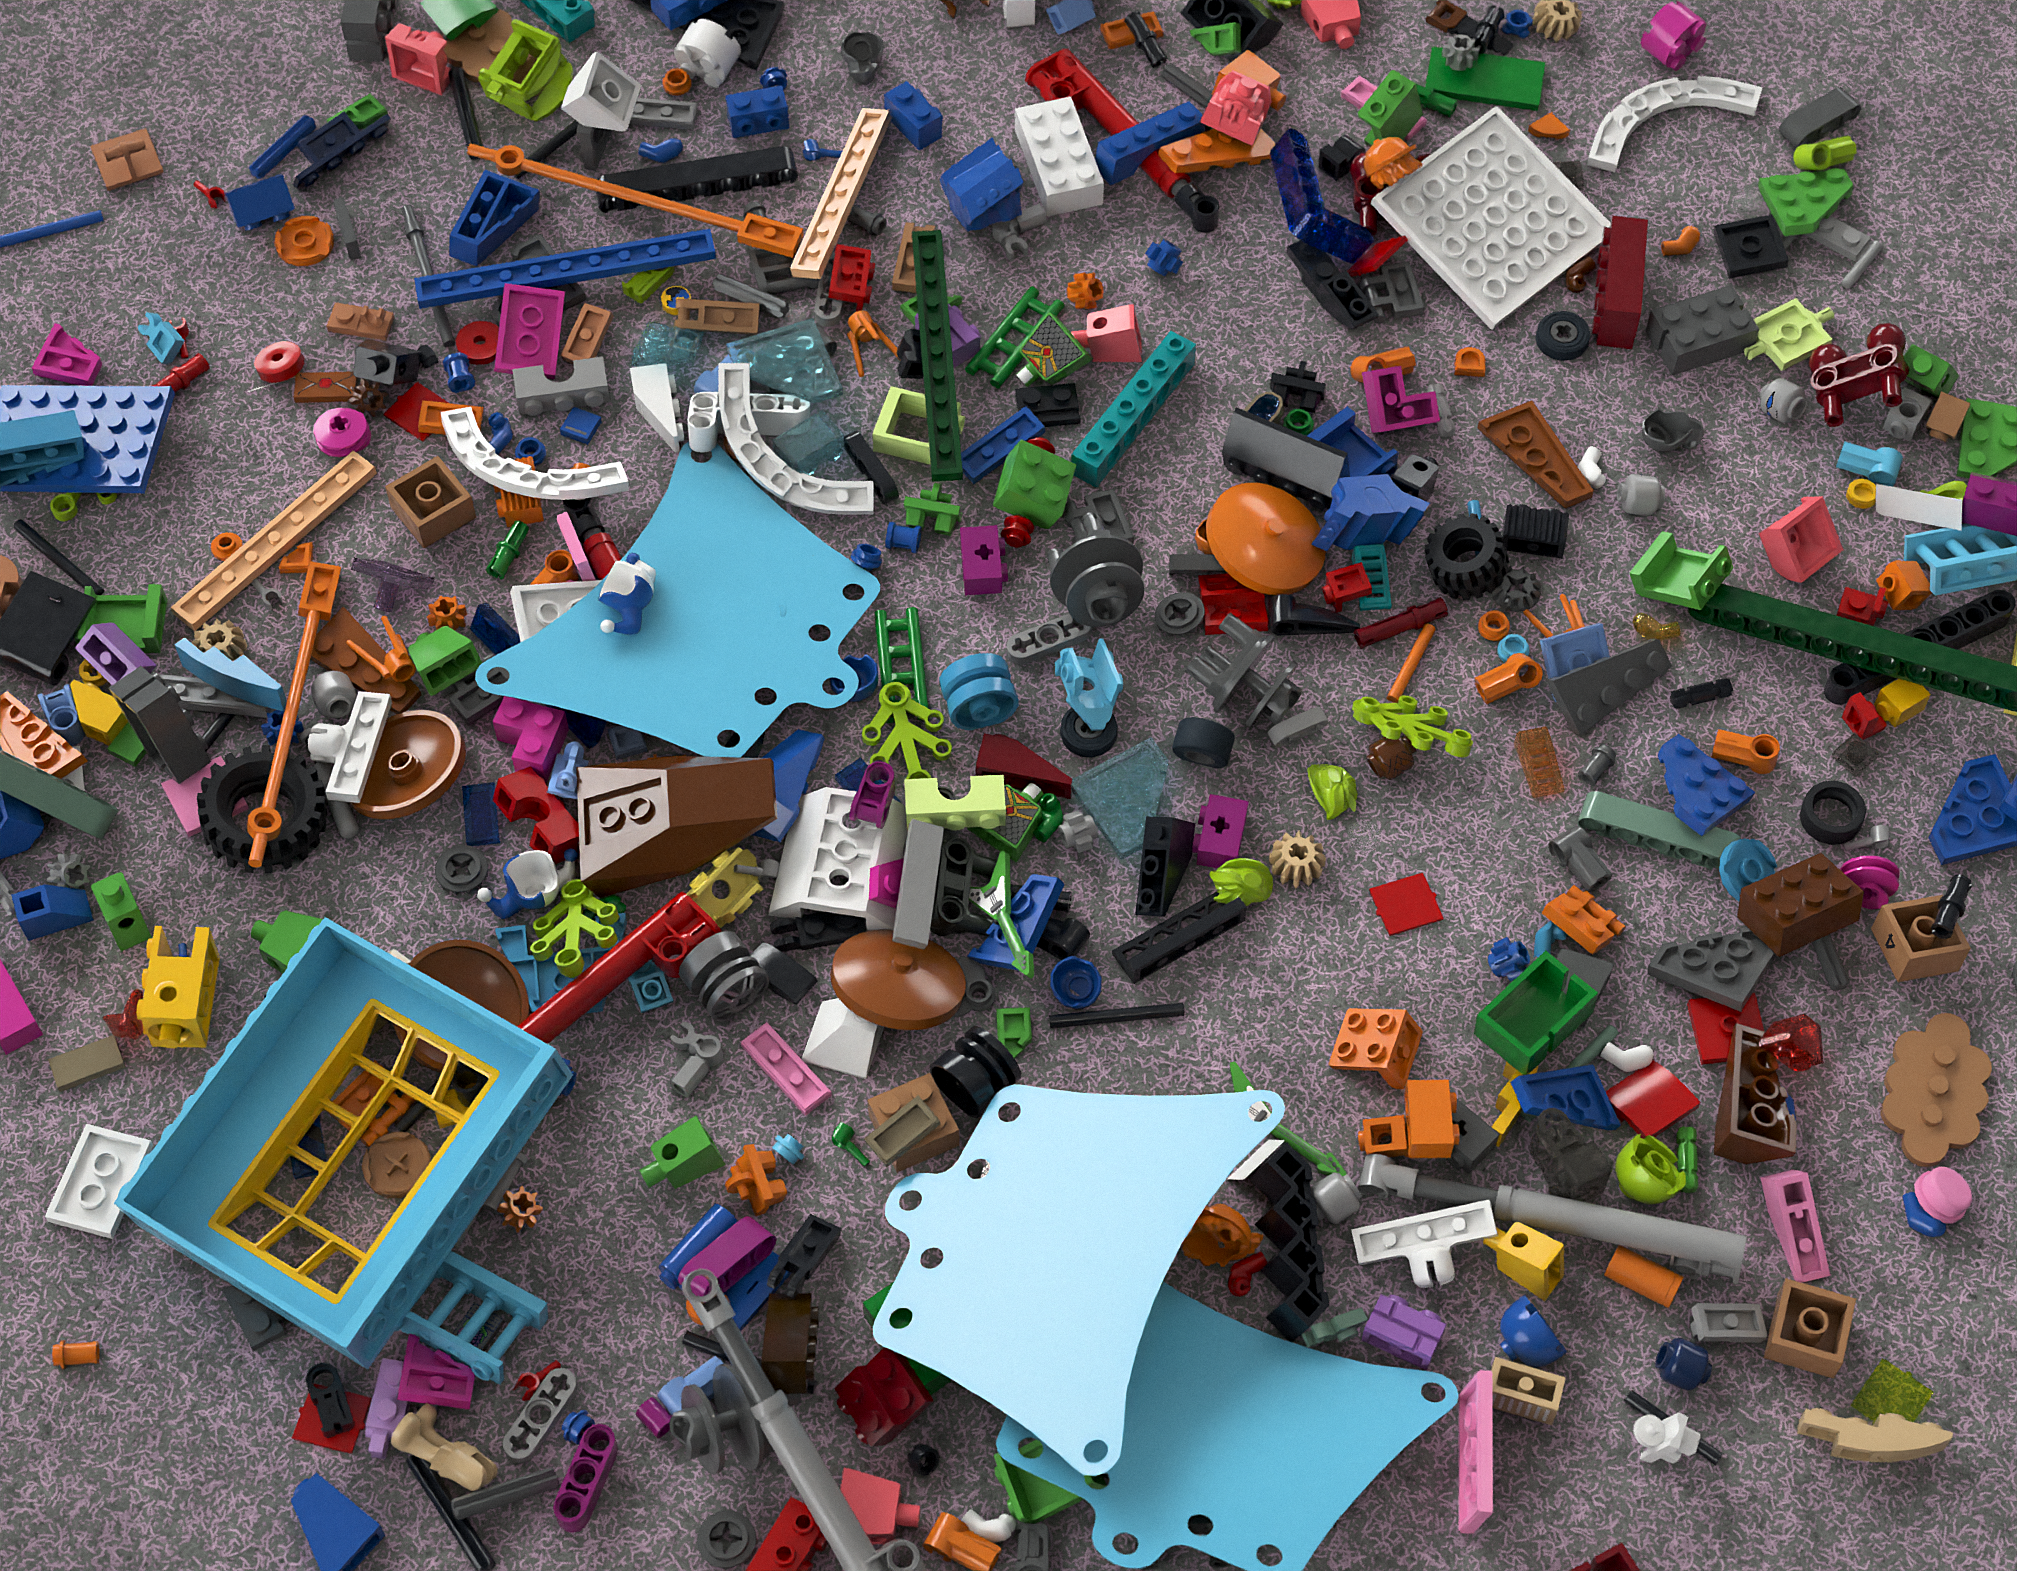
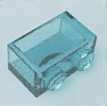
(810, 444)

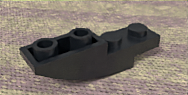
(1331, 288)

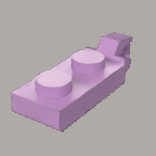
(385, 1409)

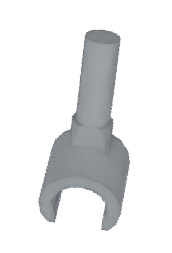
(266, 593)
(1878, 839)
(767, 869)

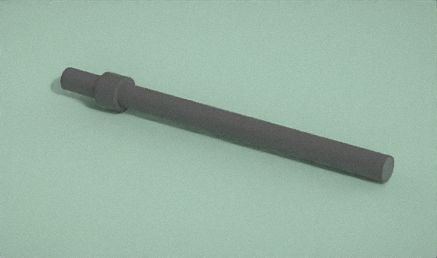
(415, 233)

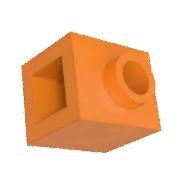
(1904, 585)

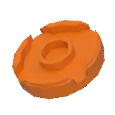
(300, 248)

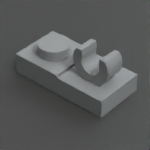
(1728, 1322)

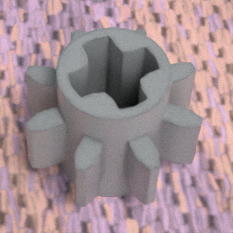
(1460, 52)
(1078, 831)
(77, 870)

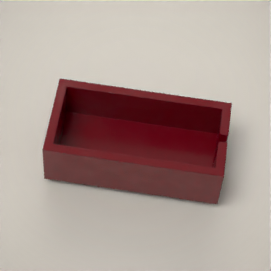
(1620, 282)

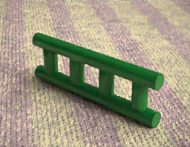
(997, 340)
(913, 650)

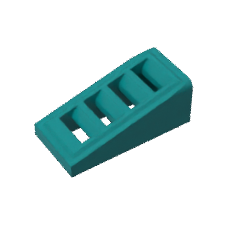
(1374, 558)

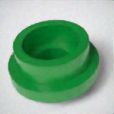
(1299, 416)

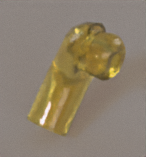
(1652, 629)

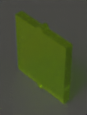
(1891, 1392)

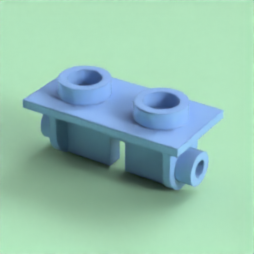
(564, 776)

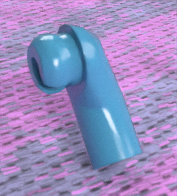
(1546, 937)

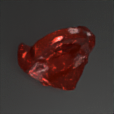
(127, 1023)

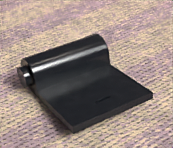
(39, 630)

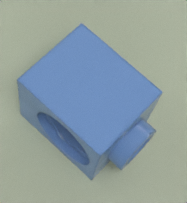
(1070, 14)

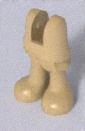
(453, 1460)

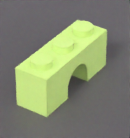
(979, 808)

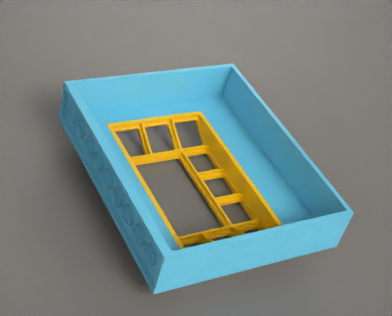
(275, 1087)

